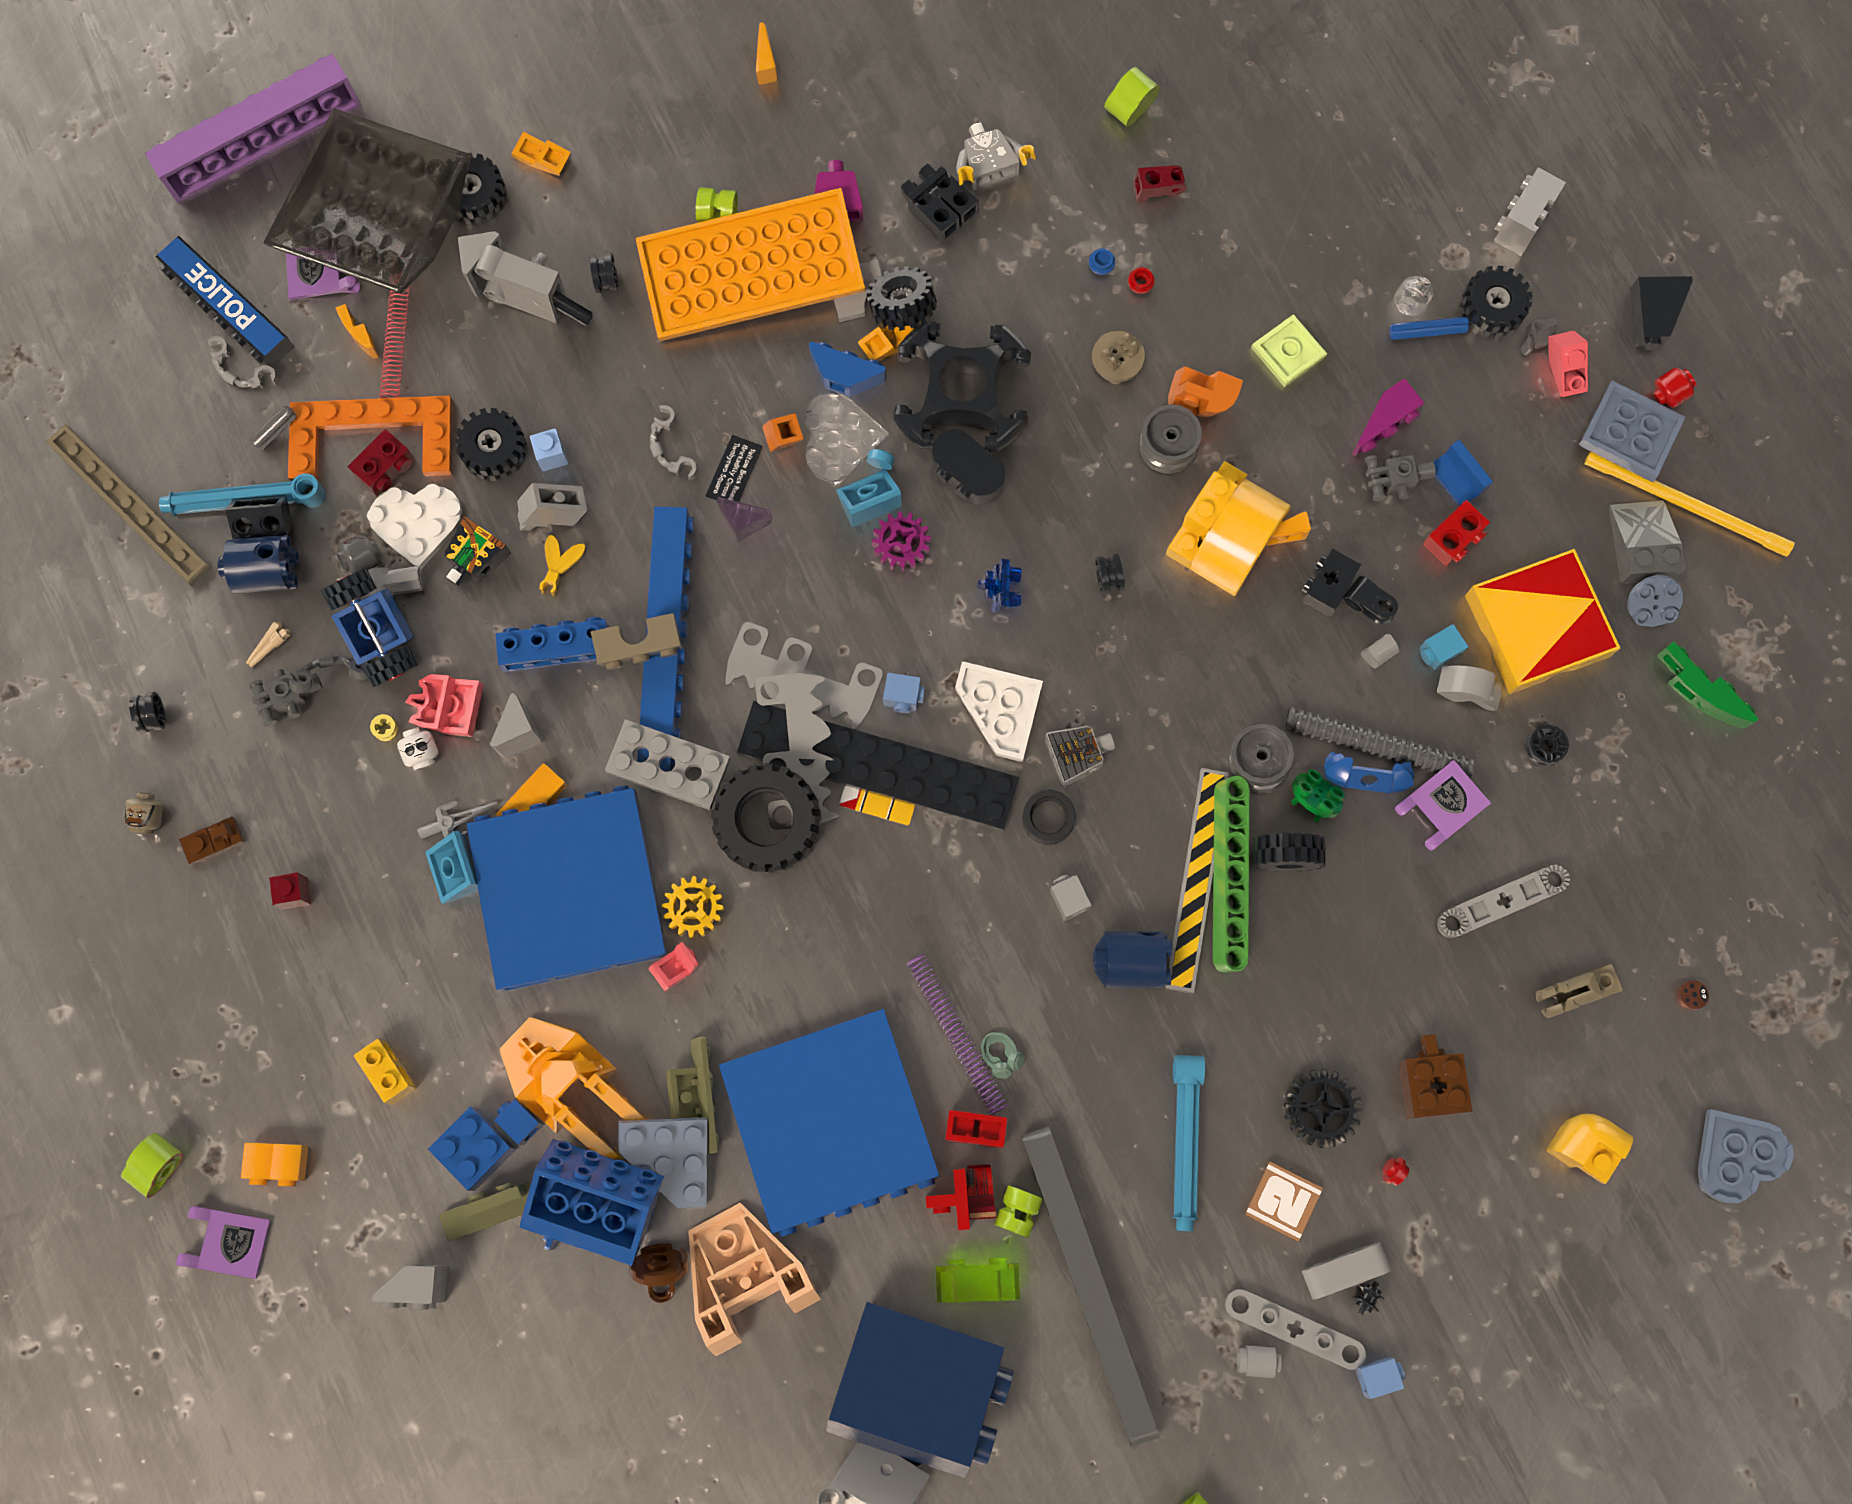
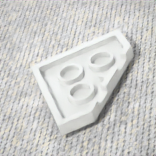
(1000, 706)

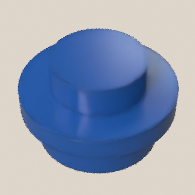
(1102, 262)

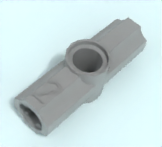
(397, 581)

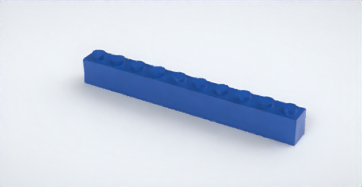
(666, 596)

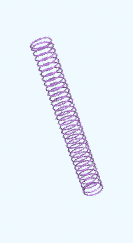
(956, 1037)

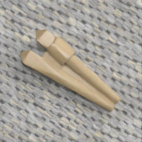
(272, 639)

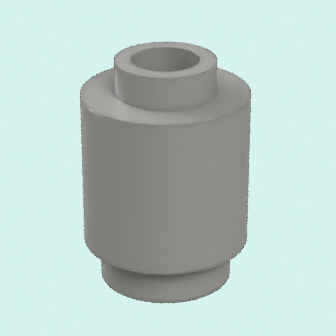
(1258, 1361)

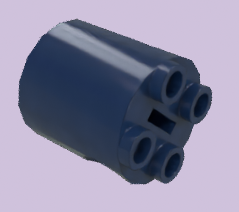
(259, 564)
(1133, 959)

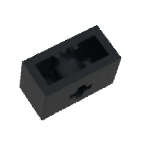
(1337, 568)

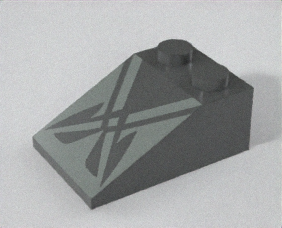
(1645, 541)

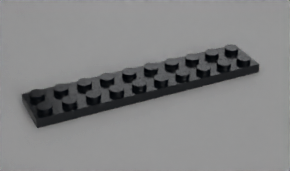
(891, 769)

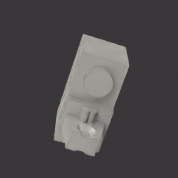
(550, 505)

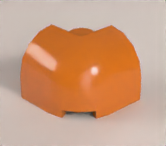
(1204, 393)

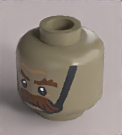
(143, 813)

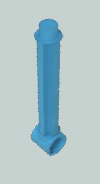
(220, 498)
(1188, 1075)

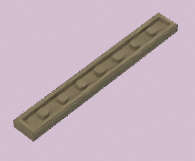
(128, 504)

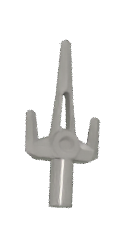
(447, 823)

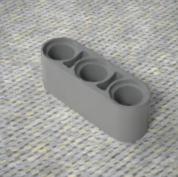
(1346, 1270)

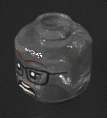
(1413, 295)

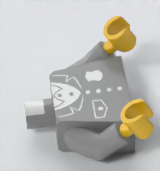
(990, 157)

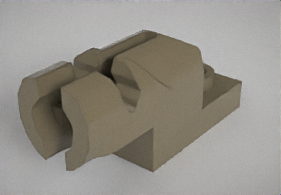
(1580, 990)

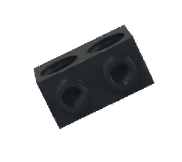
(257, 512)

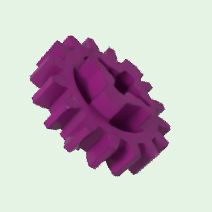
(910, 535)

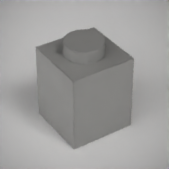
(1069, 896)

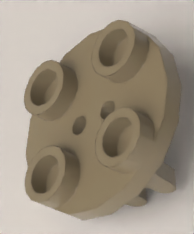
(1109, 364)

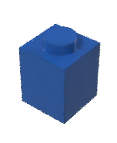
(518, 1121)

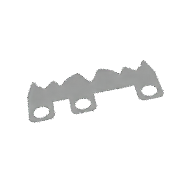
(841, 698)
(803, 732)

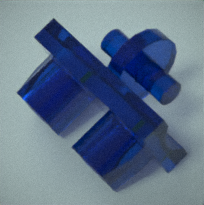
(997, 586)

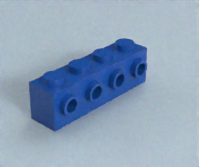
(547, 645)

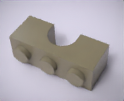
(661, 639)

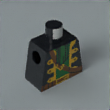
(473, 553)

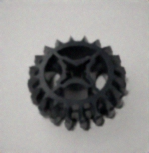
(1321, 1122)

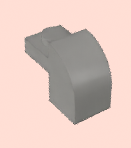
(1470, 684)

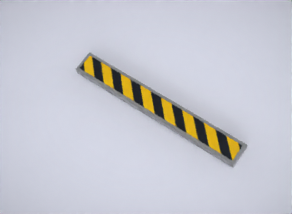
(1195, 886)

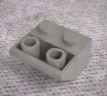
(414, 1284)

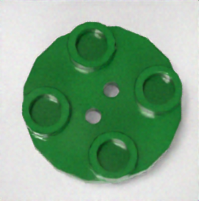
(1317, 795)

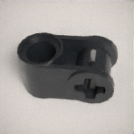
(1368, 599)

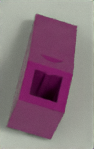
(1393, 409)

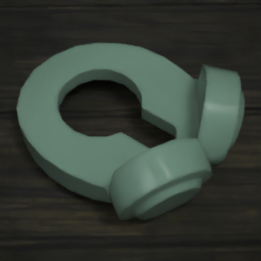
(1001, 1069)

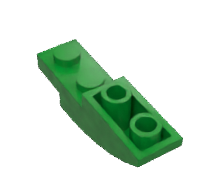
(1712, 698)

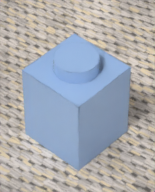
(548, 450)

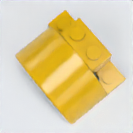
(1235, 526)

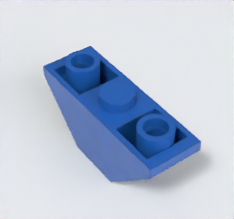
(844, 370)

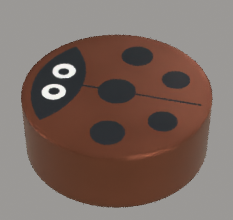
(1693, 995)

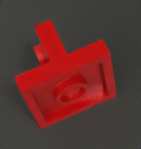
(942, 1203)

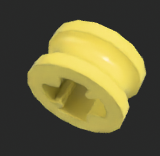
(379, 721)

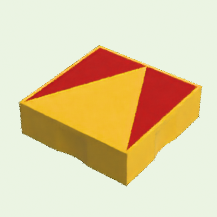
(1542, 621)

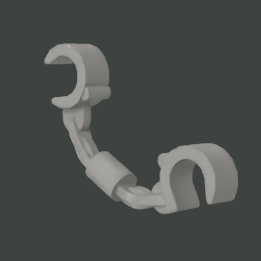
(217, 360)
(657, 450)

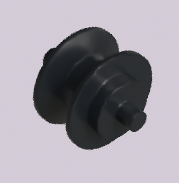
(1368, 1298)

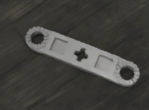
(1485, 909)
(1314, 1336)

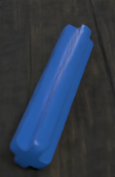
(1428, 328)

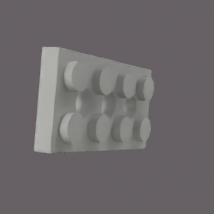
(662, 746)

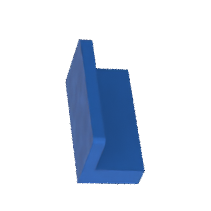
(1461, 474)

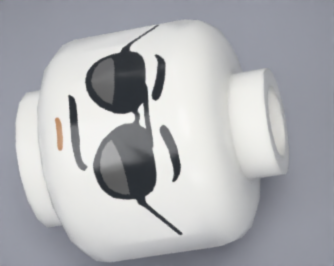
(417, 748)

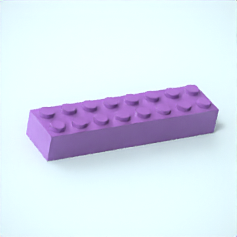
(252, 128)

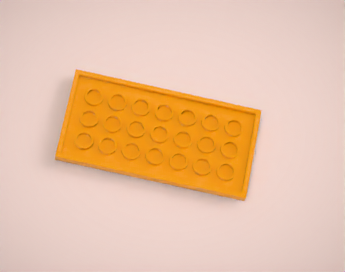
(750, 264)

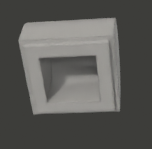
(1380, 651)

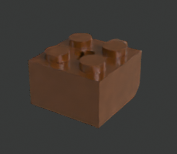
(1446, 1070)

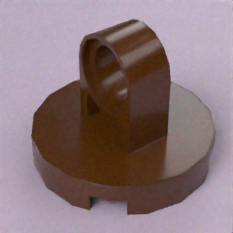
(659, 1267)

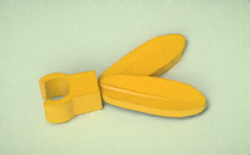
(559, 564)

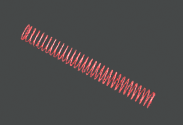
(389, 355)

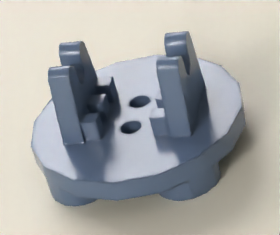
(1667, 602)

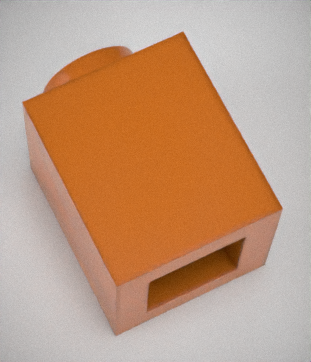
(782, 432)

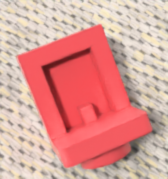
(674, 967)

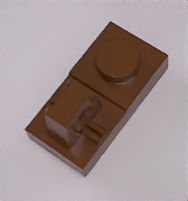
(211, 841)

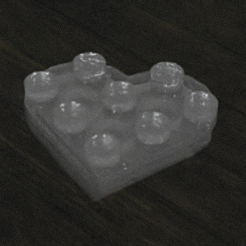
(840, 437)

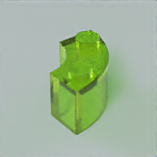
(978, 1281)

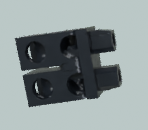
(940, 201)

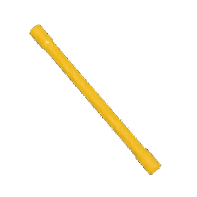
(1767, 539)

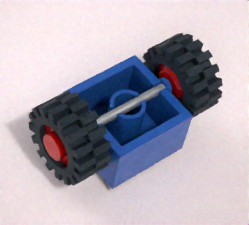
(371, 626)

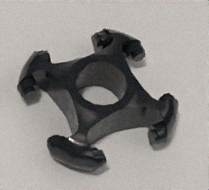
(949, 360)

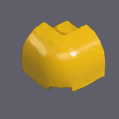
(1591, 1145)

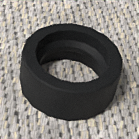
(1060, 799)

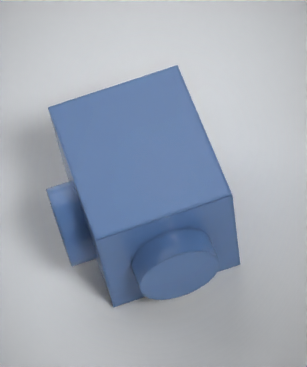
(903, 692)

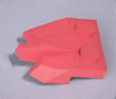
(447, 704)

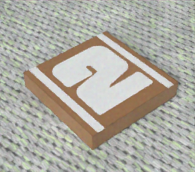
(1283, 1201)

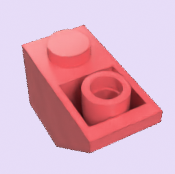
(1569, 362)

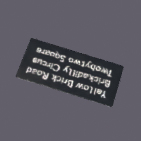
(734, 469)

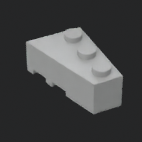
(1528, 211)

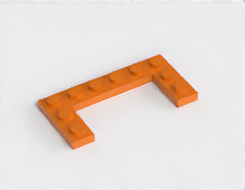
(428, 411)

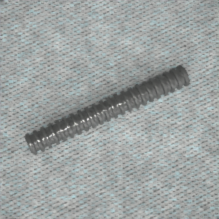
(1374, 742)

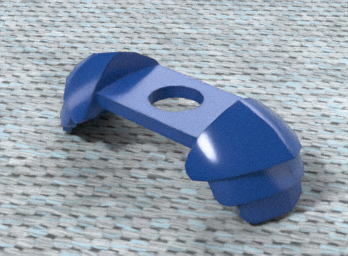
(1343, 774)

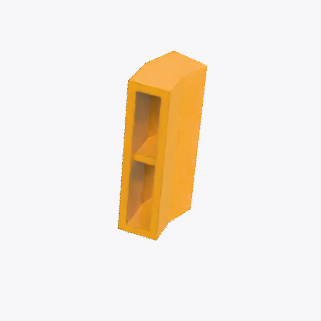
(539, 788)

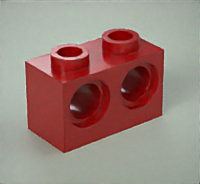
(1453, 530)
(976, 1129)

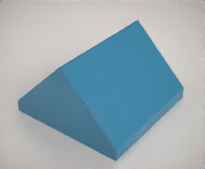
(870, 497)
(452, 867)

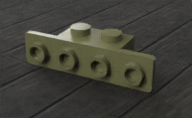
(691, 1091)
(485, 1211)

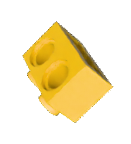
(385, 1071)

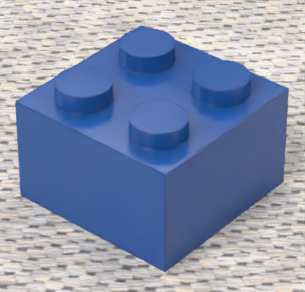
(472, 1149)

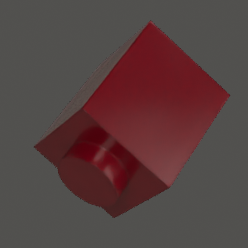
(289, 891)

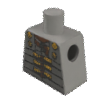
(1077, 752)

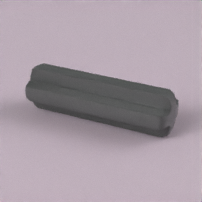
(274, 427)

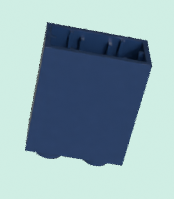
(920, 1391)

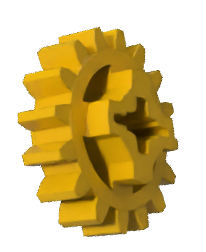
(703, 897)

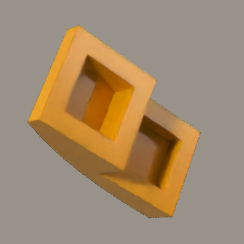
(540, 155)
(359, 333)
(883, 342)

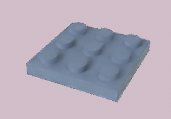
(1632, 431)

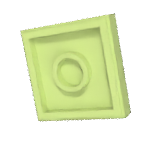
(1289, 350)

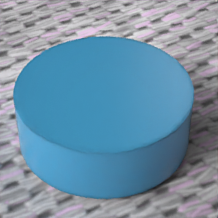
(880, 459)

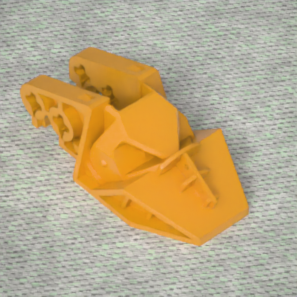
(549, 1058)

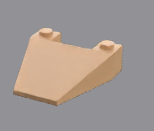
(737, 1266)

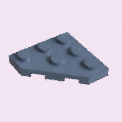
(672, 1150)

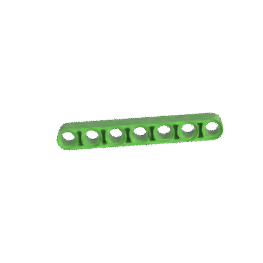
(1222, 884)

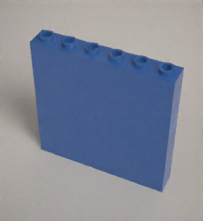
(566, 888)
(829, 1123)

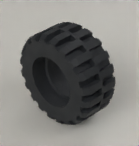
(728, 811)

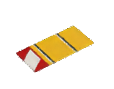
(876, 805)

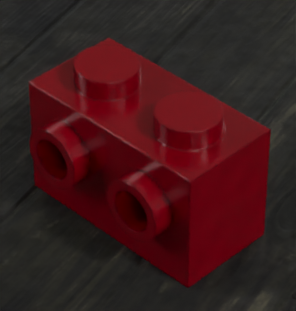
(381, 462)

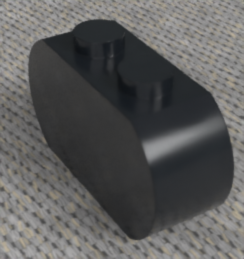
(968, 467)

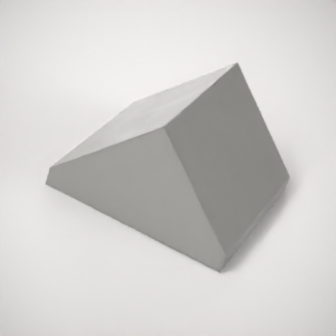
(470, 253)
(515, 730)

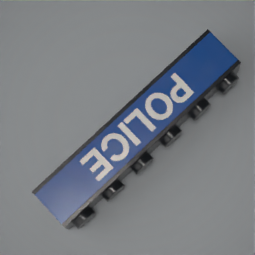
(224, 301)

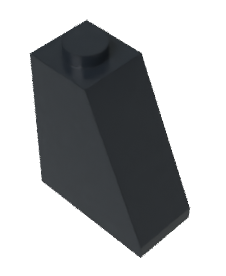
(1656, 308)

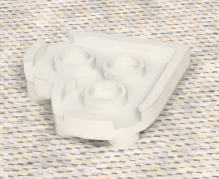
(416, 523)

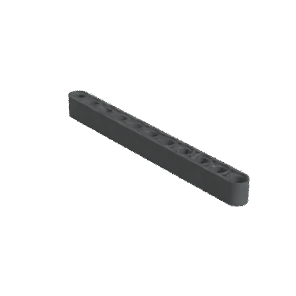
(1090, 1288)

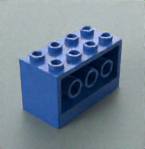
(591, 1201)

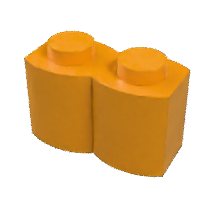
(274, 1162)

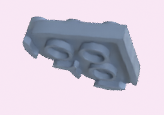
(1739, 1155)

